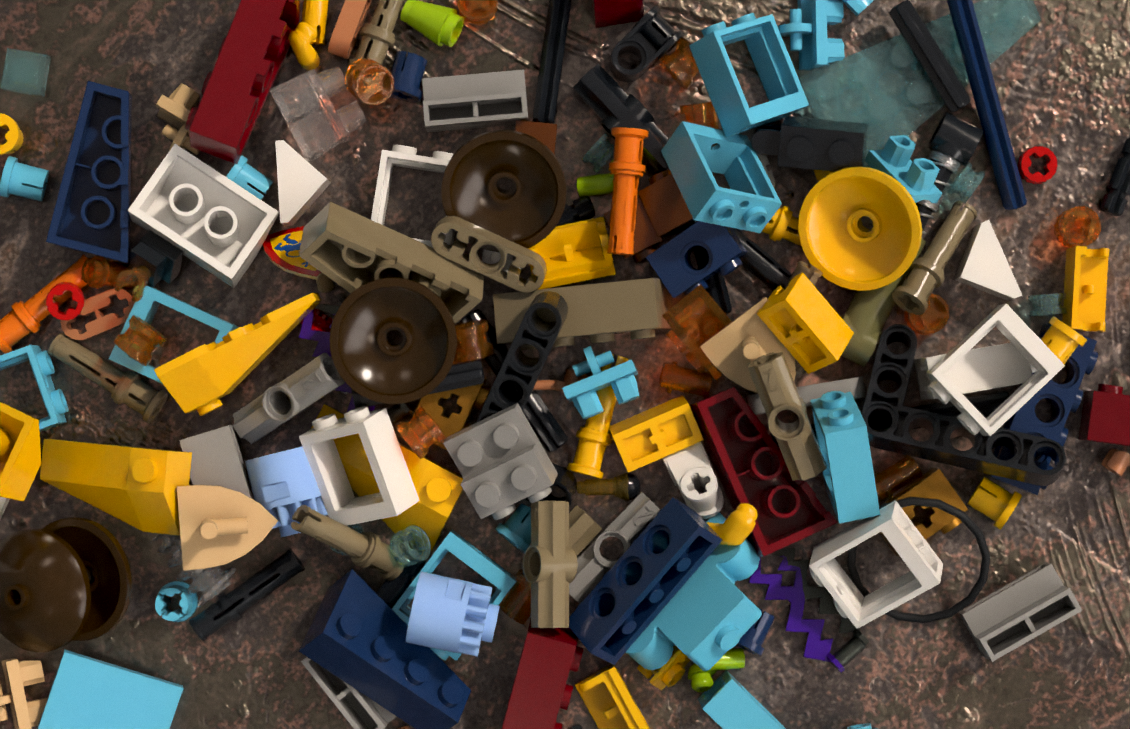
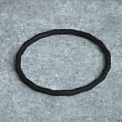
(975, 590)

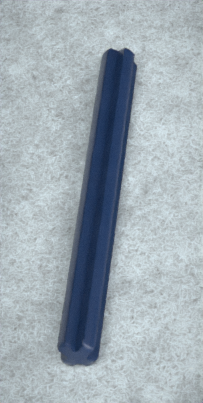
(987, 103)

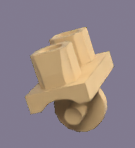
(175, 112)
(17, 675)

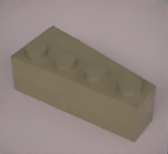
(361, 250)
(592, 311)

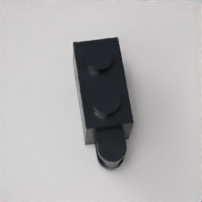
(813, 143)

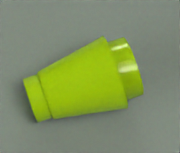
(434, 21)

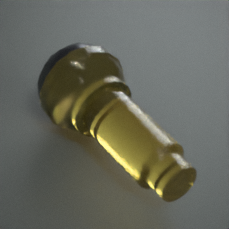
(624, 486)

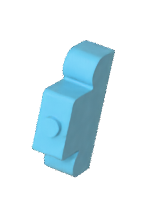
(706, 612)

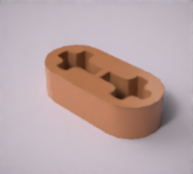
(348, 27)
(103, 323)

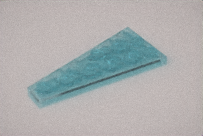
(889, 85)

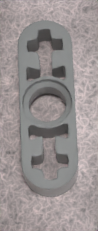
(814, 391)

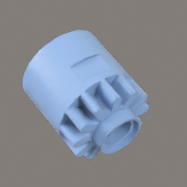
(283, 484)
(451, 614)

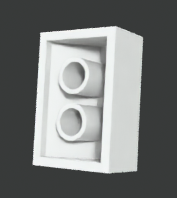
(204, 215)

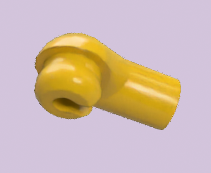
(300, 43)
(737, 525)

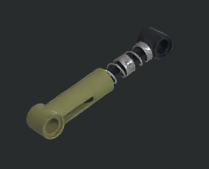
(869, 310)

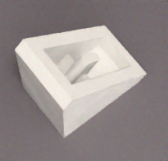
(297, 183)
(986, 265)

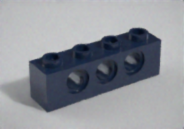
(1063, 398)
(643, 581)

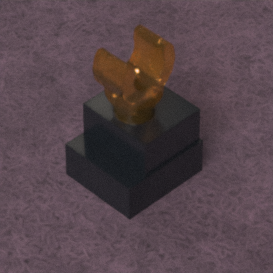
(149, 263)

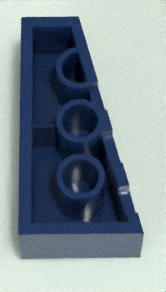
(97, 178)
(367, 648)

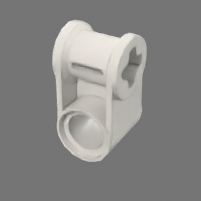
(693, 474)

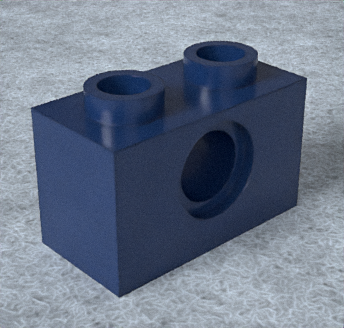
(673, 258)

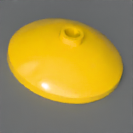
(841, 245)

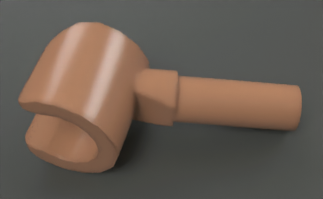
(570, 378)
(1116, 461)

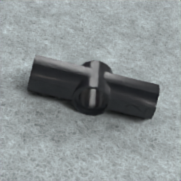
(622, 110)

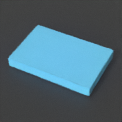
(107, 696)

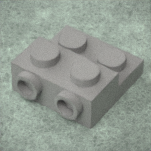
(501, 463)

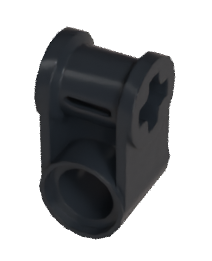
(649, 41)

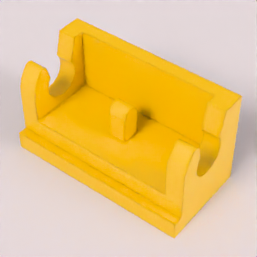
(575, 253)
(1085, 288)
(806, 324)
(655, 433)
(610, 700)

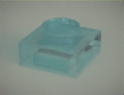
(25, 72)

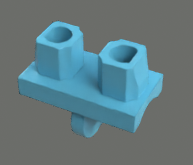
(809, 32)
(915, 176)
(584, 392)

